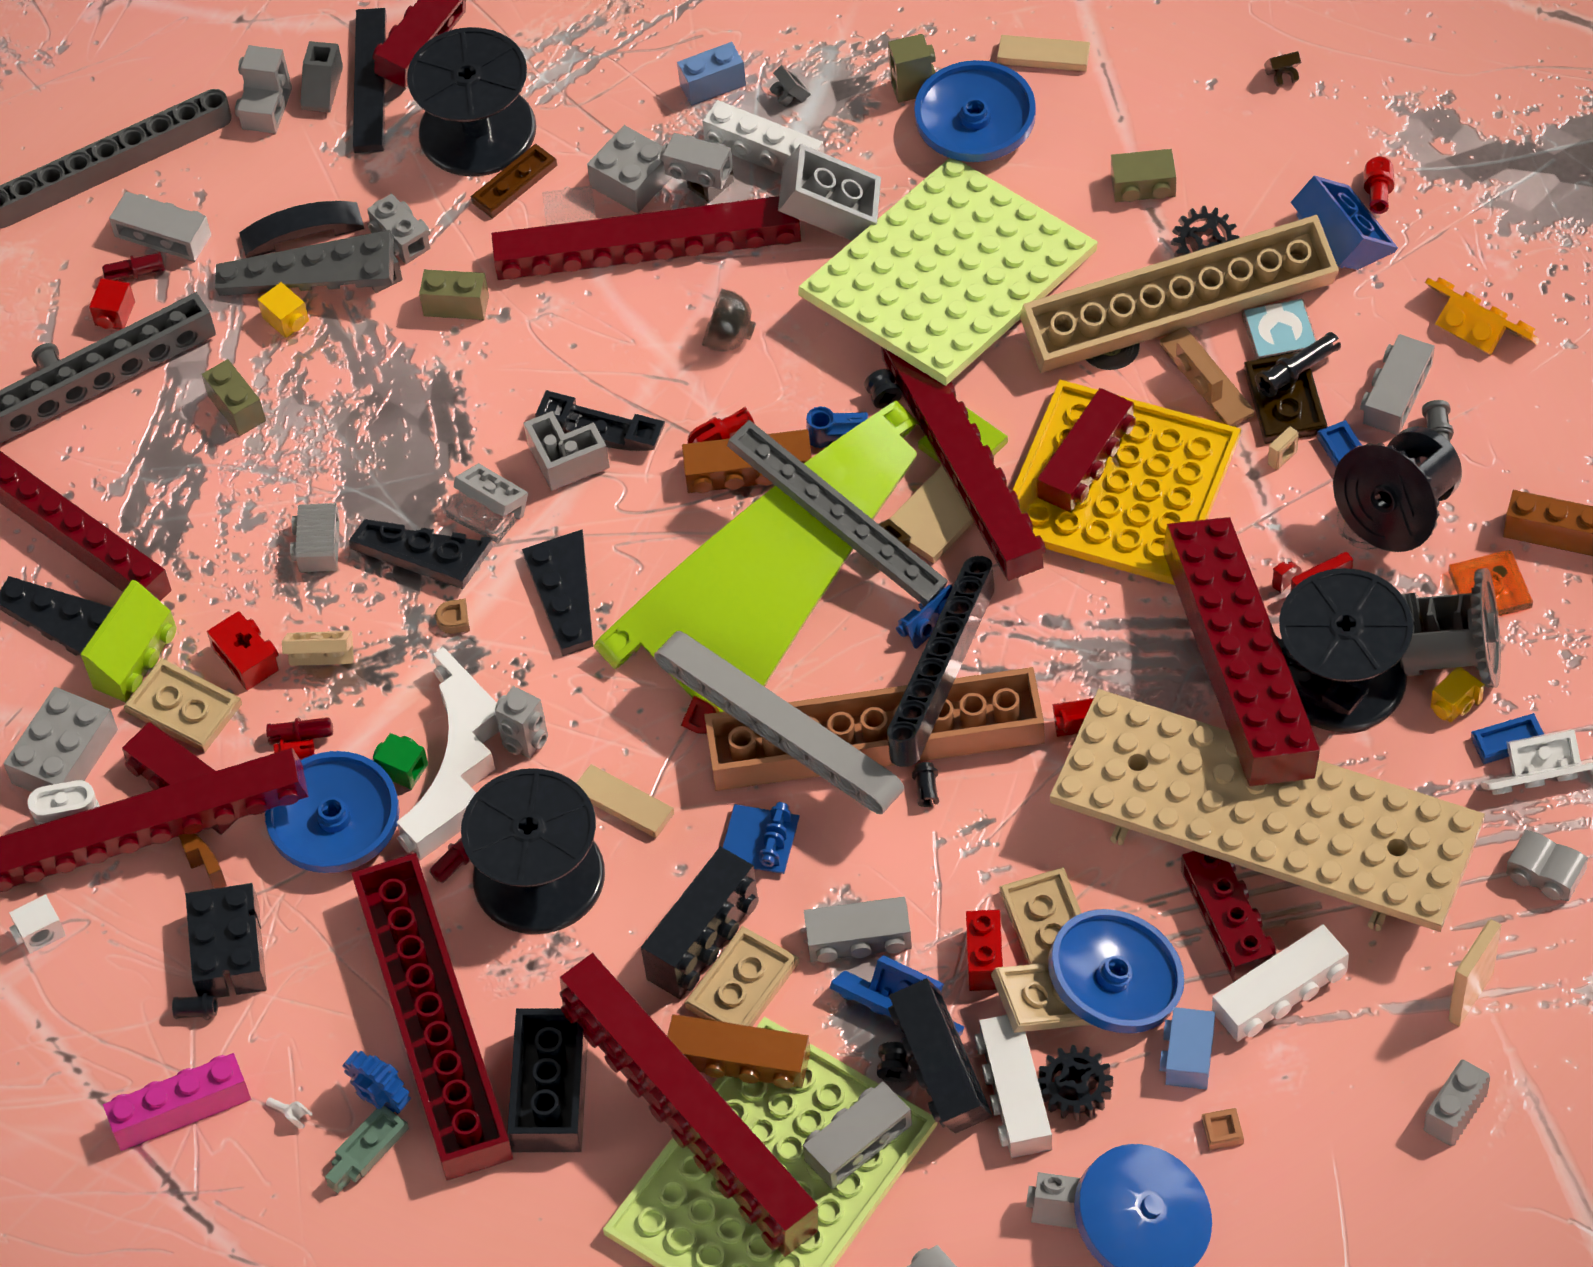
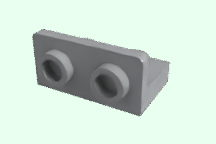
(492, 491)

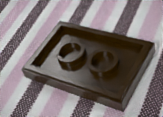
(1292, 407)

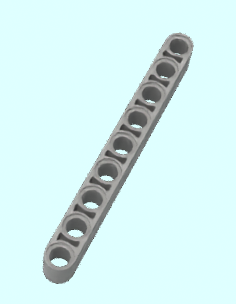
(779, 722)

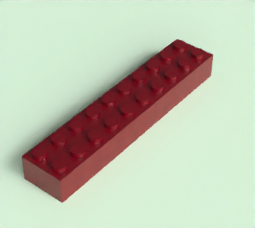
(1241, 652)
(432, 1017)
(688, 1105)

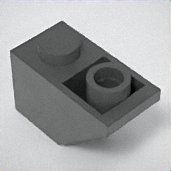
(320, 76)

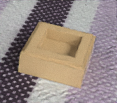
(1283, 448)

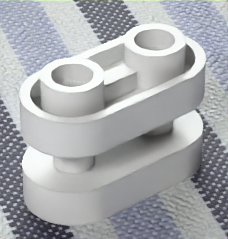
(61, 800)

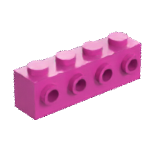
(176, 1101)

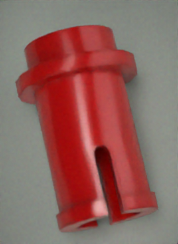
(302, 748)

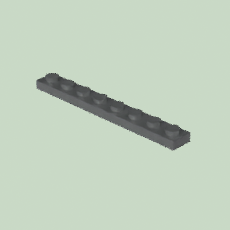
(837, 513)

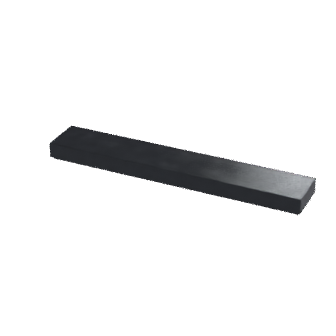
(368, 86)

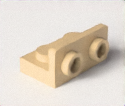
(319, 648)

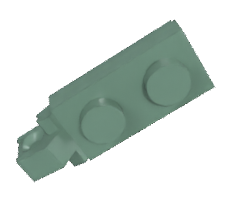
(365, 1147)

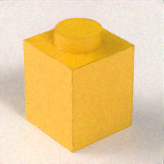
(283, 310)

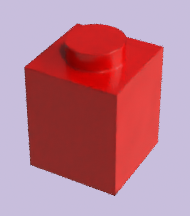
(112, 304)

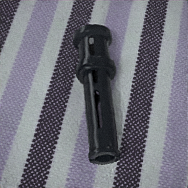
(1288, 369)

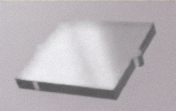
(569, 205)

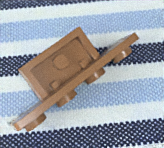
(1206, 377)

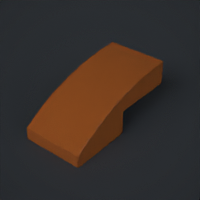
(199, 854)

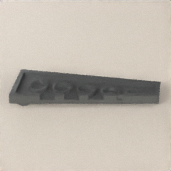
(354, 260)

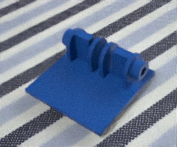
(762, 836)

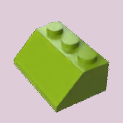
(128, 642)

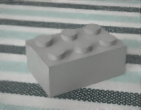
(829, 193)
(61, 742)

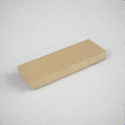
(1043, 53)
(625, 801)

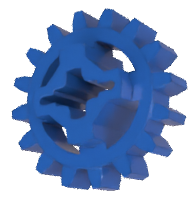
(376, 1081)

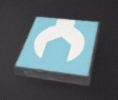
(1278, 328)

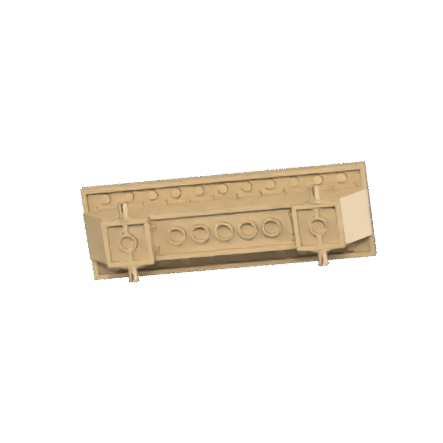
(1323, 833)

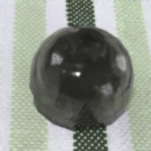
(729, 322)

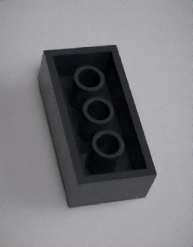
(700, 923)
(939, 1055)
(547, 1082)

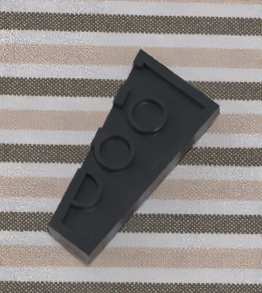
(433, 555)
(562, 585)
(53, 613)

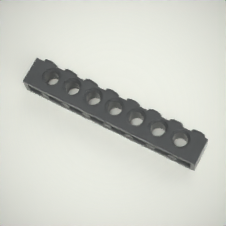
(103, 365)

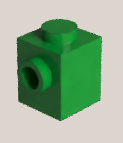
(401, 759)

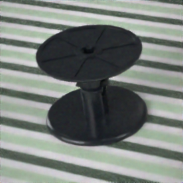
(472, 101)
(1349, 630)
(533, 850)

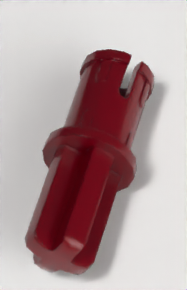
(134, 267)
(299, 730)
(449, 862)

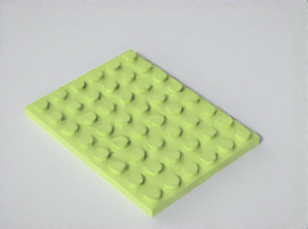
(947, 269)
(684, 1219)

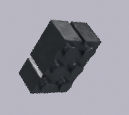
(226, 940)

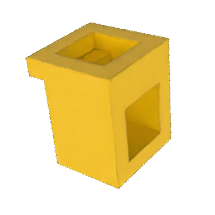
(1456, 695)

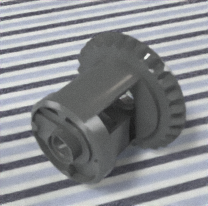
(1456, 632)

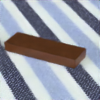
(514, 180)

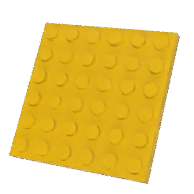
(1159, 476)

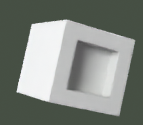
(36, 924)

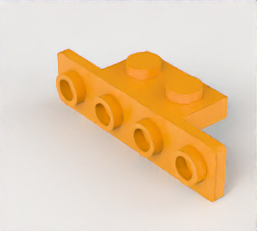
(1474, 323)

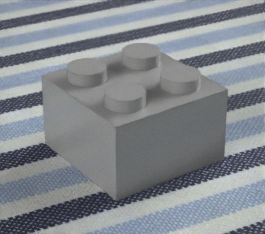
(628, 169)

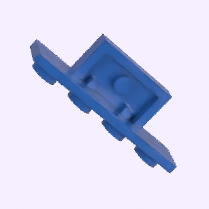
(887, 979)

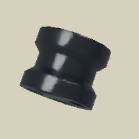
(883, 388)
(893, 1062)

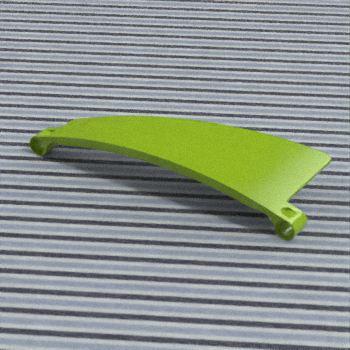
(770, 564)

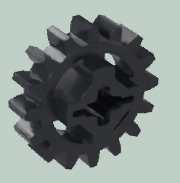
(1193, 235)
(1077, 1078)

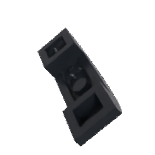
(299, 222)
(617, 432)
(1325, 693)

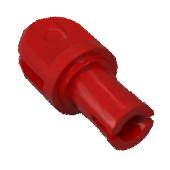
(1379, 183)
(720, 429)

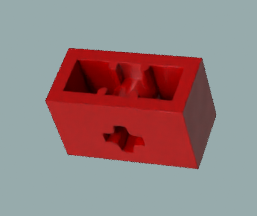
(243, 649)
(983, 947)

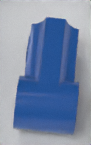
(828, 426)

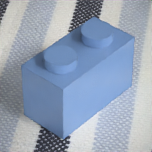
(711, 73)
(1190, 1048)

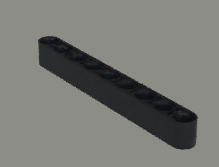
(940, 661)

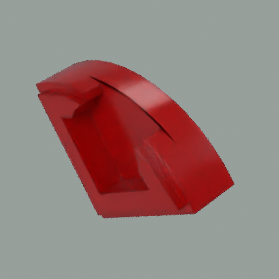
(1283, 574)

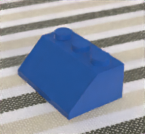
(1347, 223)

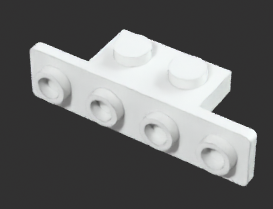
(1540, 759)

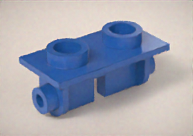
(921, 623)

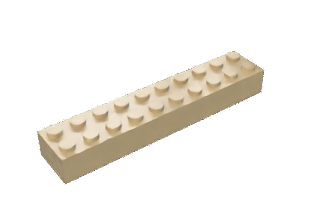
(1178, 293)

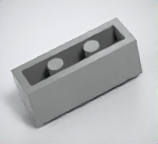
(160, 226)
(1397, 384)
(857, 929)
(856, 1134)

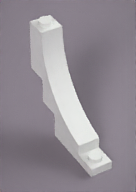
(465, 762)

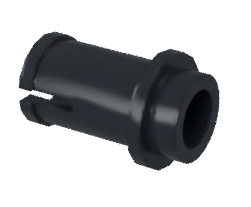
(925, 776)
(199, 1006)

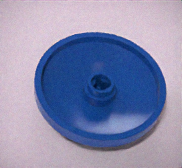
(975, 111)
(343, 820)
(1116, 971)
(1142, 1209)

